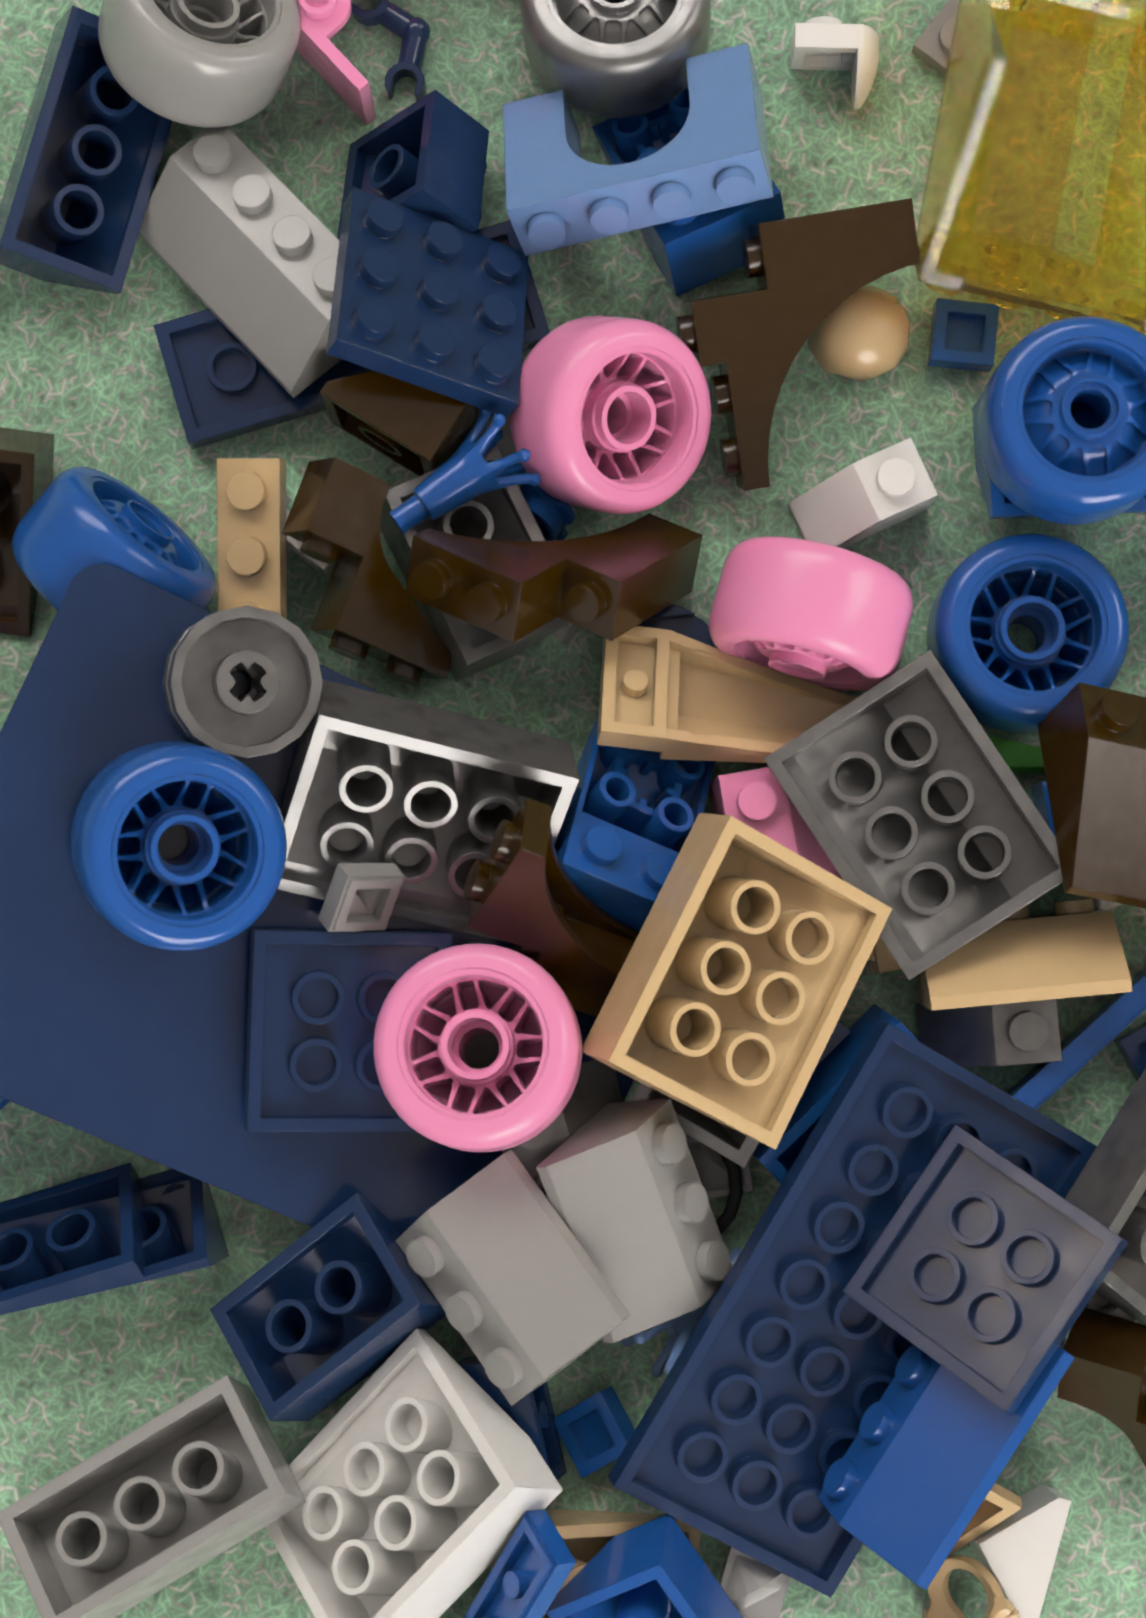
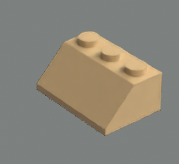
(1032, 960)

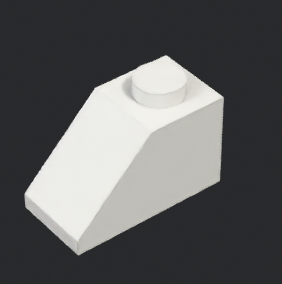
(865, 497)

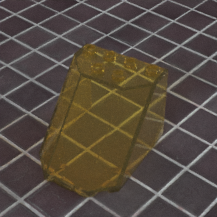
(1041, 160)

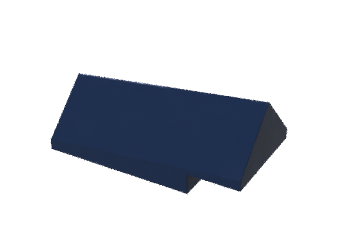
(104, 1235)

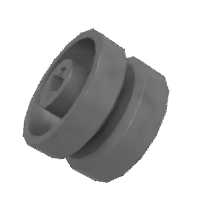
(281, 672)

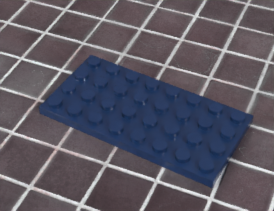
(786, 1356)

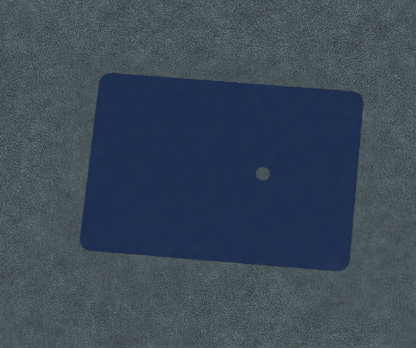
(138, 1035)

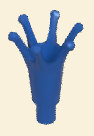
(465, 476)

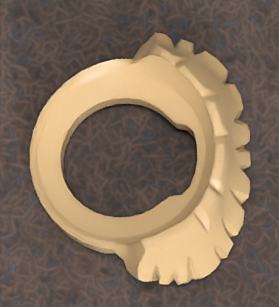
(942, 1604)

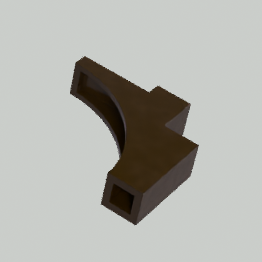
(754, 335)

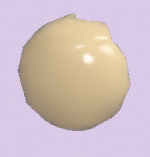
(862, 335)

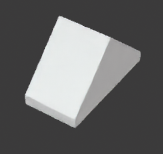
(1025, 1548)

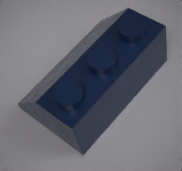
(325, 1312)

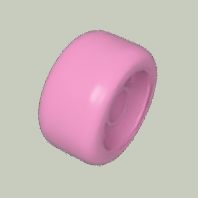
(612, 414)
(811, 612)
(425, 1035)

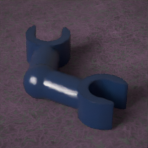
(414, 37)

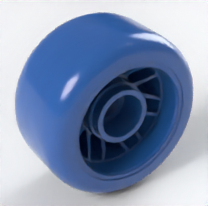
(1035, 445)
(100, 520)
(1052, 591)
(231, 854)

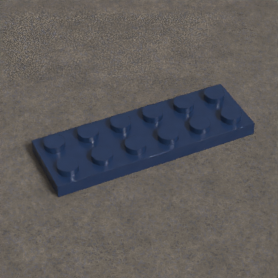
(229, 393)

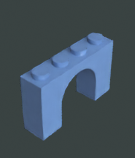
(707, 167)

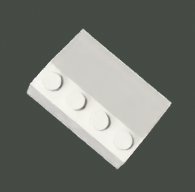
(408, 1491)

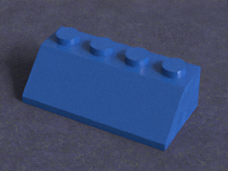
(927, 1462)

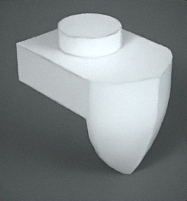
(830, 45)

